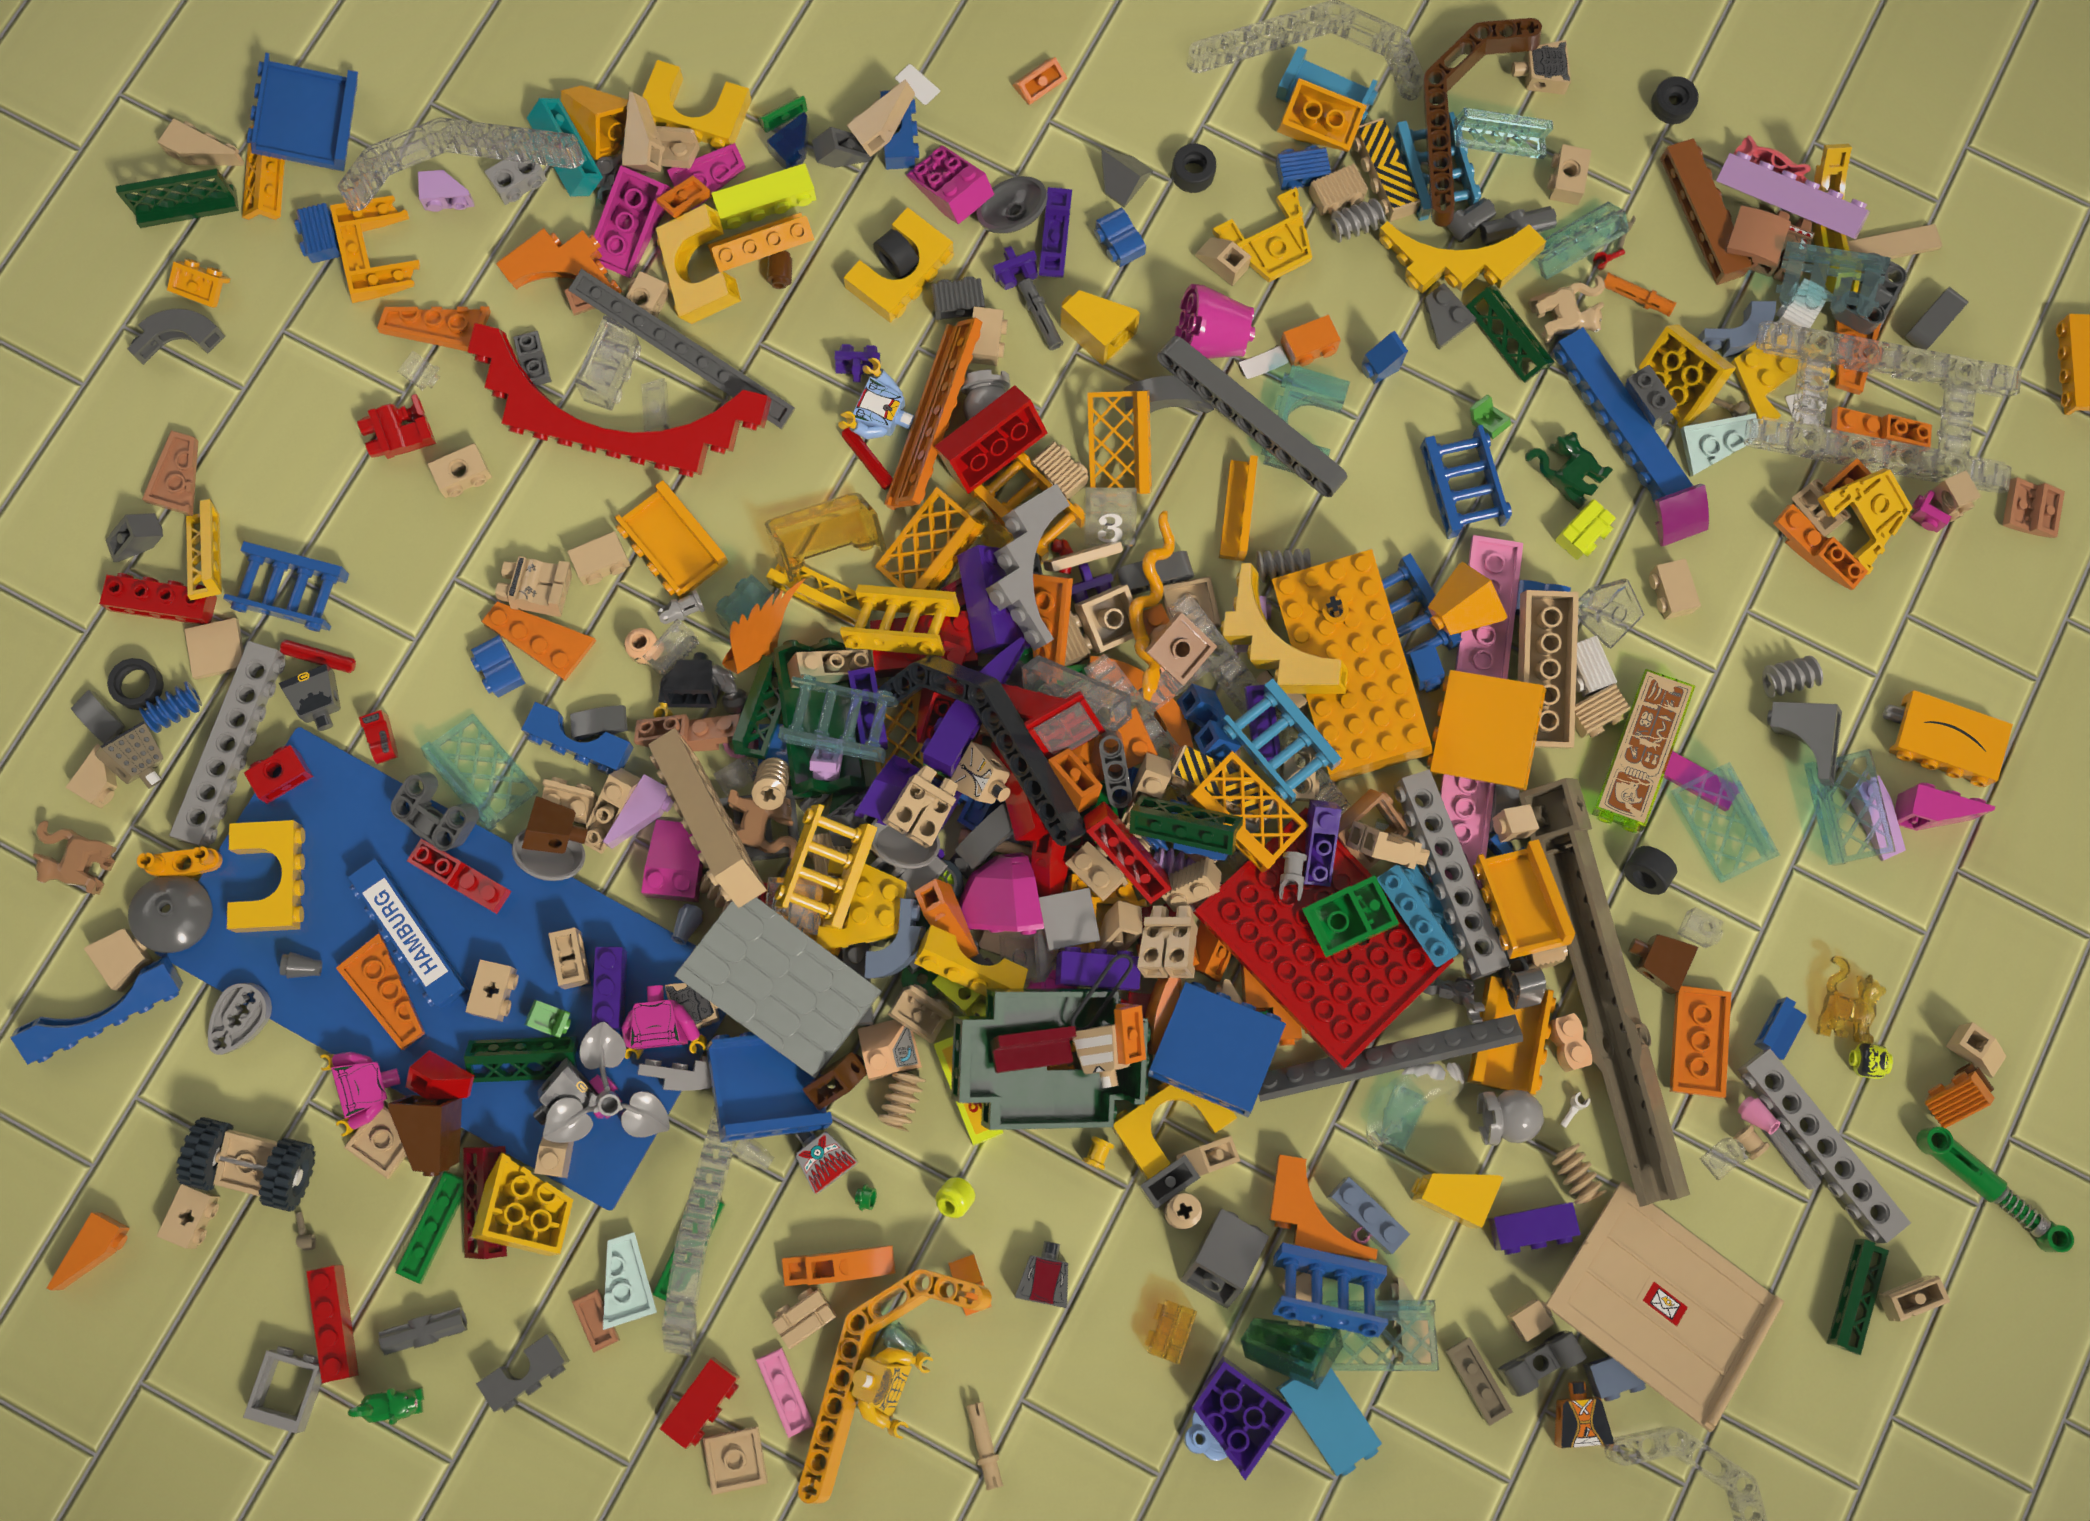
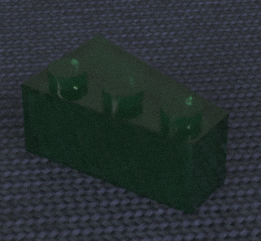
(1292, 1350)

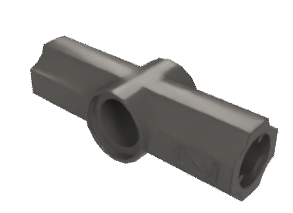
(1513, 222)
(423, 1331)

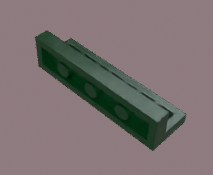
(1516, 327)
(751, 713)
(1184, 826)
(518, 1053)
(1852, 1295)

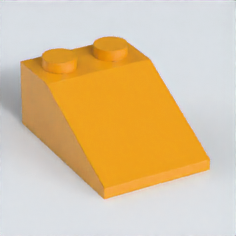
(1321, 117)

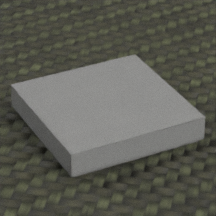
(1068, 919)

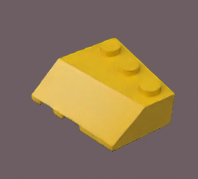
(1688, 371)
(522, 1210)

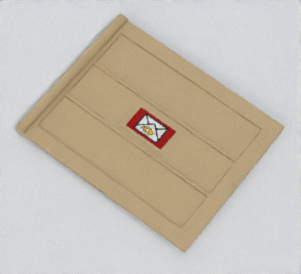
(1665, 1306)

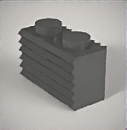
(957, 298)

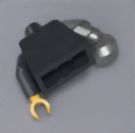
(696, 686)

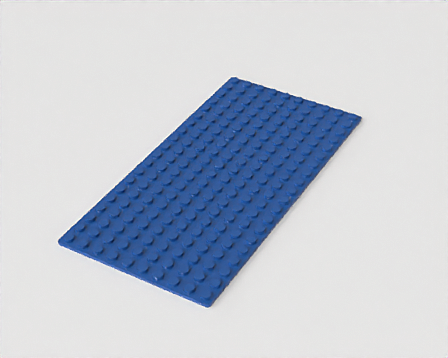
(347, 827)

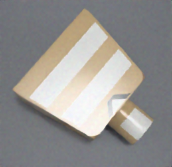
(1098, 1053)

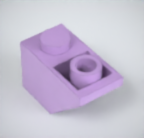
(442, 191)

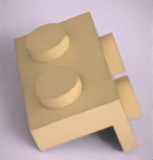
(1096, 871)
(920, 1012)

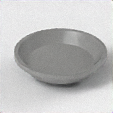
(901, 850)
(546, 864)

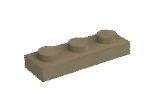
(1478, 1381)

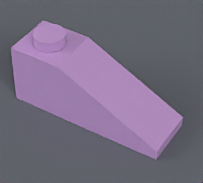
(642, 808)
(1872, 816)

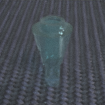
(898, 1337)

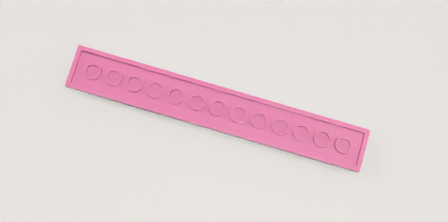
(1483, 653)

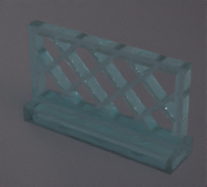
(462, 787)
(1746, 813)
(1828, 818)
(1394, 1311)

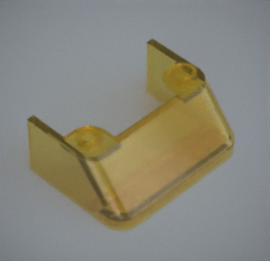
(822, 530)

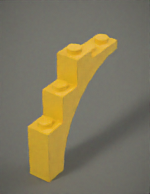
(1497, 262)
(1295, 670)

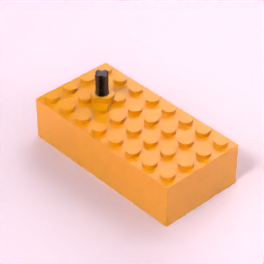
(1346, 616)

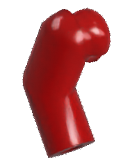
(1063, 547)

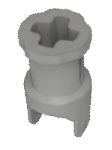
(680, 608)
(1292, 872)

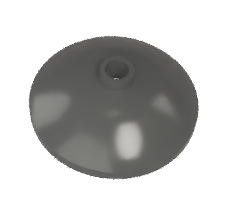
(1014, 205)
(180, 926)

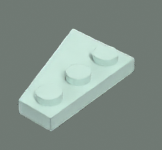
(626, 1283)

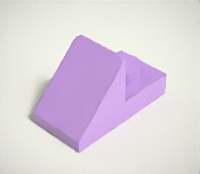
(826, 765)

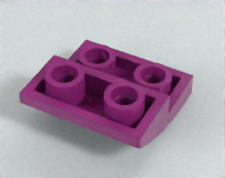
(1682, 514)

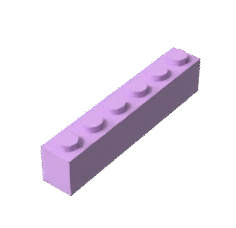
(1793, 196)

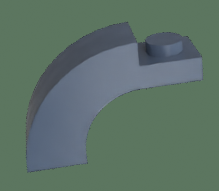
(1738, 339)
(902, 949)

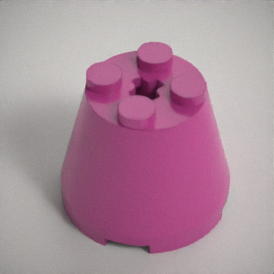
(1214, 323)

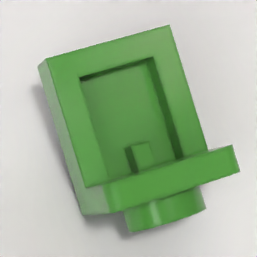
(1491, 418)
(548, 1019)

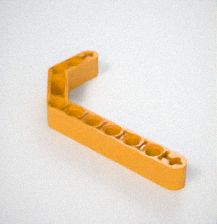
(844, 1362)

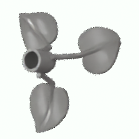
(643, 1115)

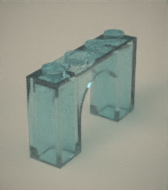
(1307, 388)

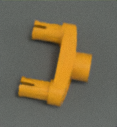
(171, 863)

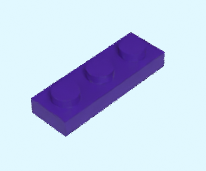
(1253, 695)

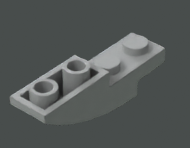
(679, 1076)

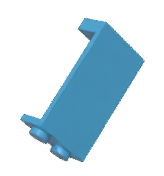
(1324, 78)
(1332, 1422)

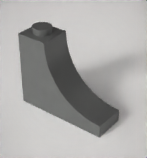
(1815, 726)

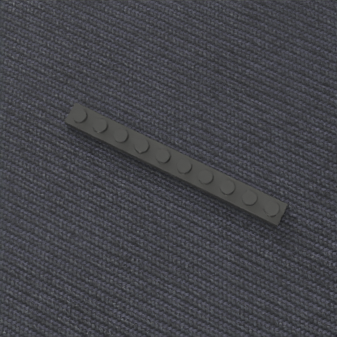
(674, 343)
(1392, 1057)

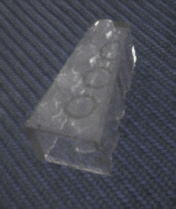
(1053, 679)

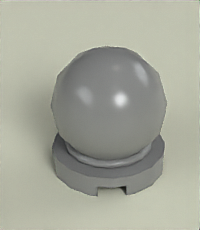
(982, 389)
(1512, 1116)

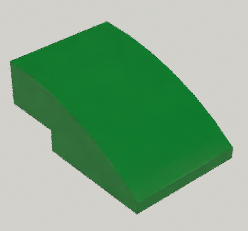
(1350, 916)

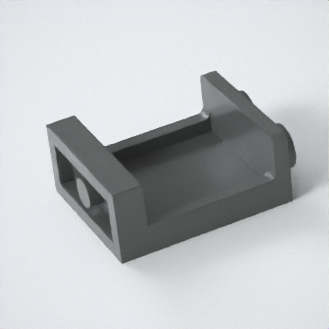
(1651, 397)

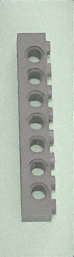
(215, 752)
(1463, 883)
(1890, 1218)

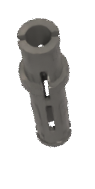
(1035, 304)

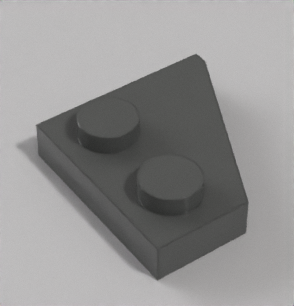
(1447, 315)

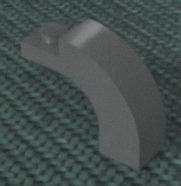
(171, 326)
(1166, 393)
(983, 841)

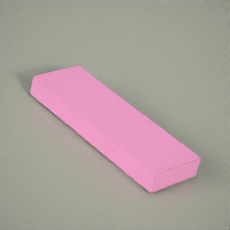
(785, 1392)

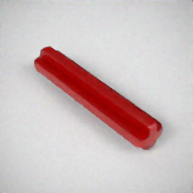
(867, 458)
(317, 656)

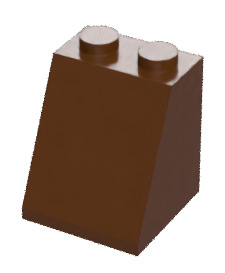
(428, 1132)

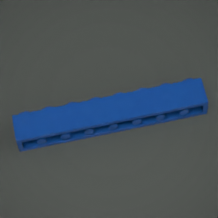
(1620, 415)

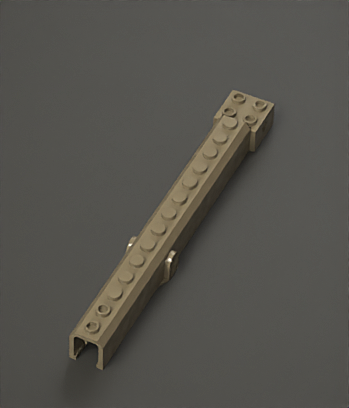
(1614, 1027)

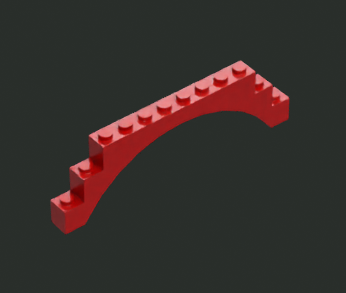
(675, 448)

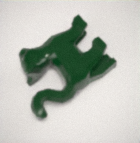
(1571, 474)

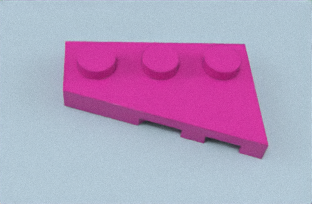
(711, 169)

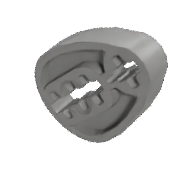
(251, 1024)

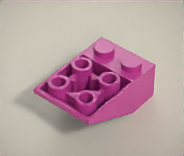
(951, 184)
(1929, 808)

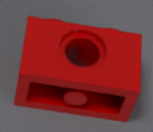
(293, 773)

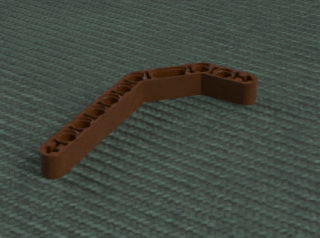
(1521, 36)

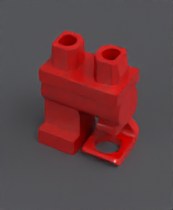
(393, 436)

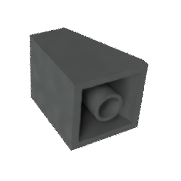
(1225, 1258)

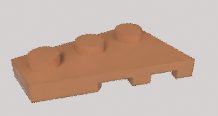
(175, 475)

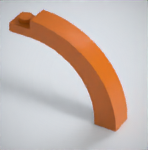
(1168, 716)

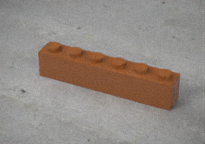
(1704, 209)

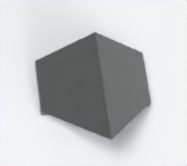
(1123, 176)

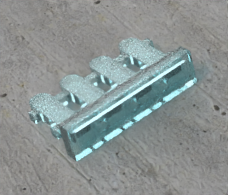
(1823, 258)

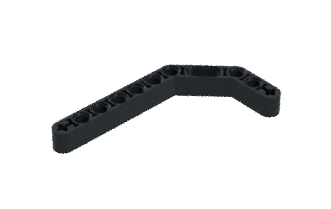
(1007, 732)

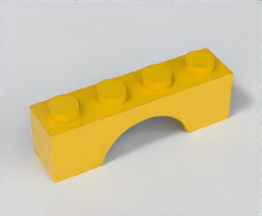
(942, 955)

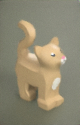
(1565, 309)

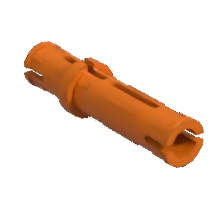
(1639, 294)

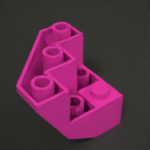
(1003, 896)

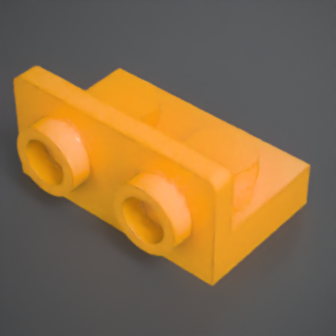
(196, 282)

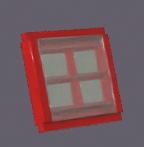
(1065, 725)

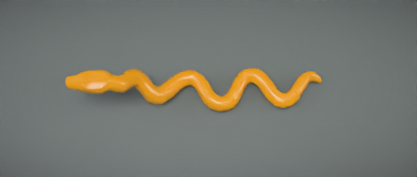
(1152, 675)

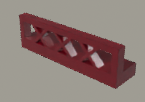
(478, 1175)

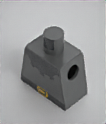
(313, 696)
(562, 1083)

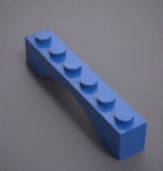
(46, 1035)

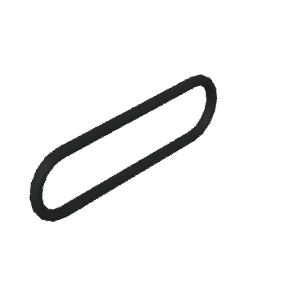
(1110, 995)

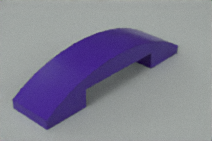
(1055, 232)

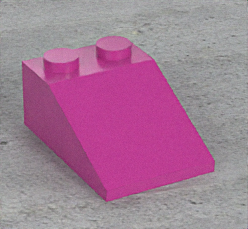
(672, 864)

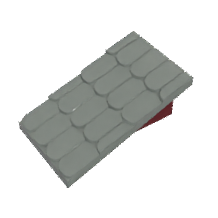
(779, 984)

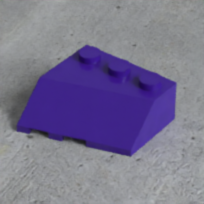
(887, 788)
(1240, 1414)

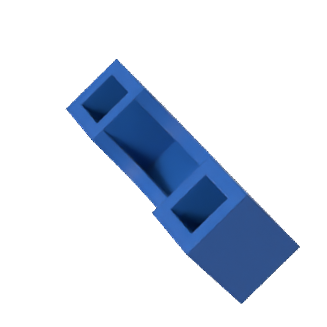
(547, 727)

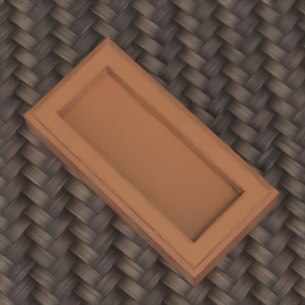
(591, 1315)

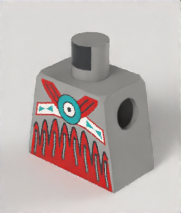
(823, 1159)

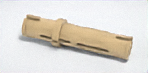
(984, 1445)

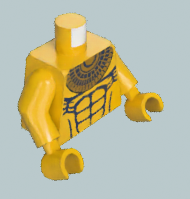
(881, 1384)

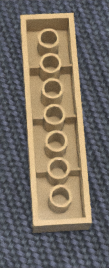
(705, 819)

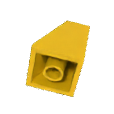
(1098, 324)
(1458, 1196)

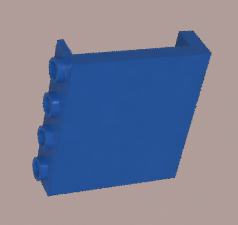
(302, 115)
(1217, 1048)
(759, 1090)

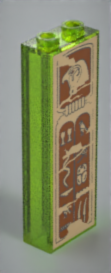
(1643, 751)

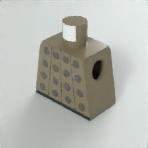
(133, 756)

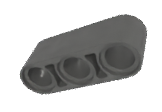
(1936, 319)
(1171, 570)
(1119, 779)

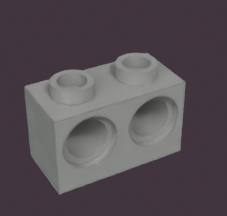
(520, 182)

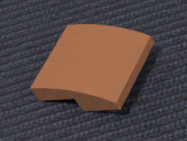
(1759, 236)
(2033, 508)

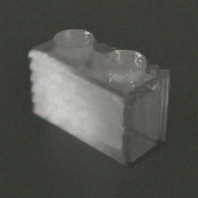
(671, 647)

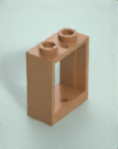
(1362, 807)

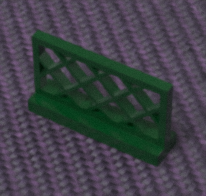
(172, 207)

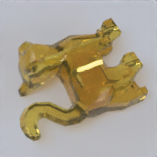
(1843, 1007)

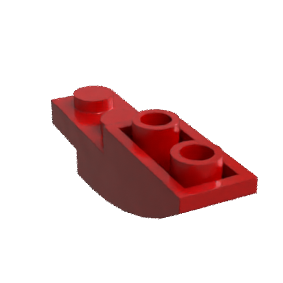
(934, 704)
(1048, 866)
(459, 876)

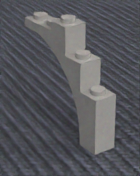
(1017, 559)

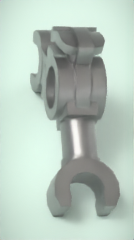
(608, 167)
(1459, 992)

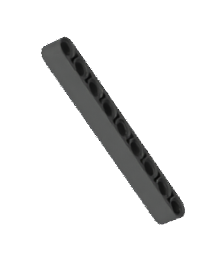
(1252, 416)

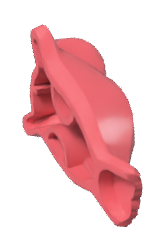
(1772, 157)

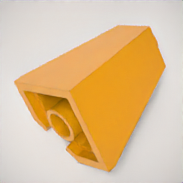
(597, 117)
(1466, 602)

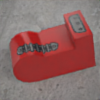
(379, 736)

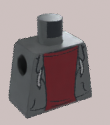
(1045, 1278)

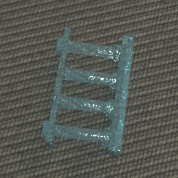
(845, 744)

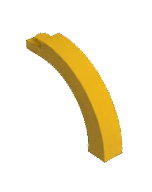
(1832, 175)

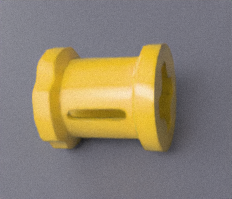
(1098, 1153)

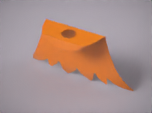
(758, 634)

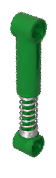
(1992, 1188)

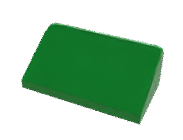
(783, 114)

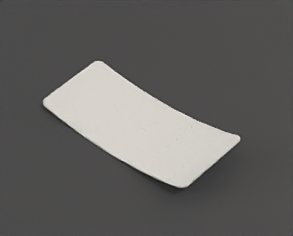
(1263, 363)

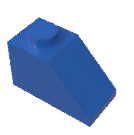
(1384, 358)

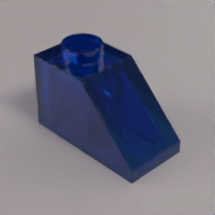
(790, 142)

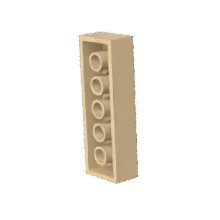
(1550, 659)

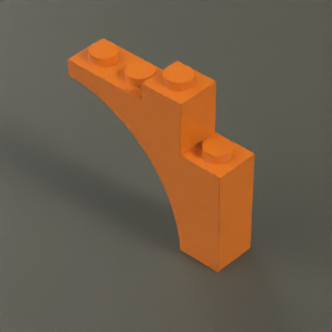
(547, 257)
(1259, 997)
(1295, 1205)

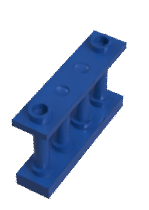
(1446, 498)
(281, 562)
(1422, 593)
(1336, 1267)

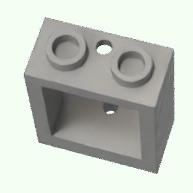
(255, 1409)

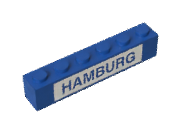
(408, 934)

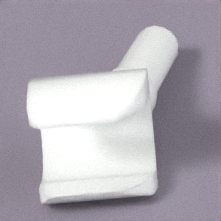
(1575, 1107)

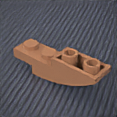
(699, 734)

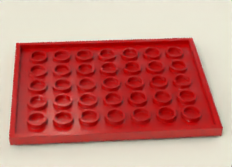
(1336, 998)

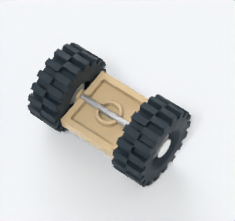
(246, 1163)

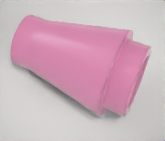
(1756, 1113)

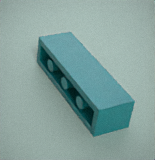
(551, 116)

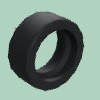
(119, 673)

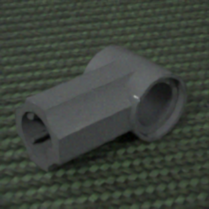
(1467, 221)

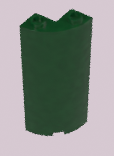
(799, 757)

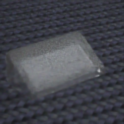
(655, 405)

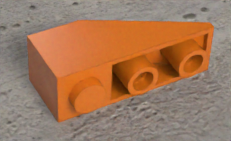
(943, 911)

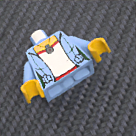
(878, 407)

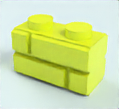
(1585, 529)

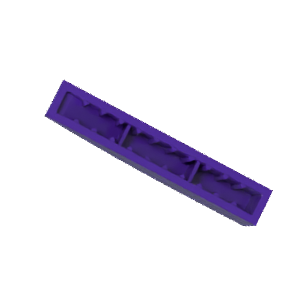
(961, 721)

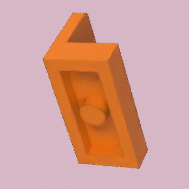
(1211, 954)
(1129, 1033)

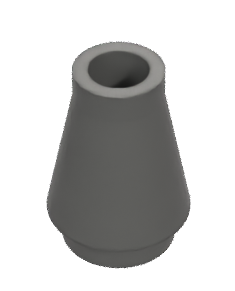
(297, 966)

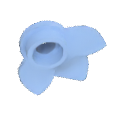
(1209, 1445)

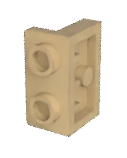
(679, 146)
(577, 798)

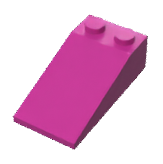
(629, 220)

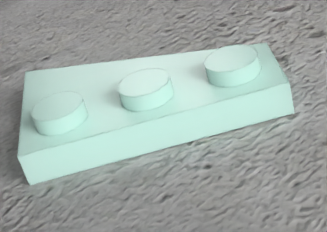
(1713, 441)

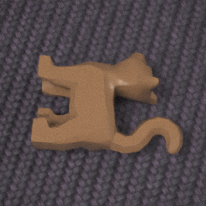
(755, 820)
(77, 859)

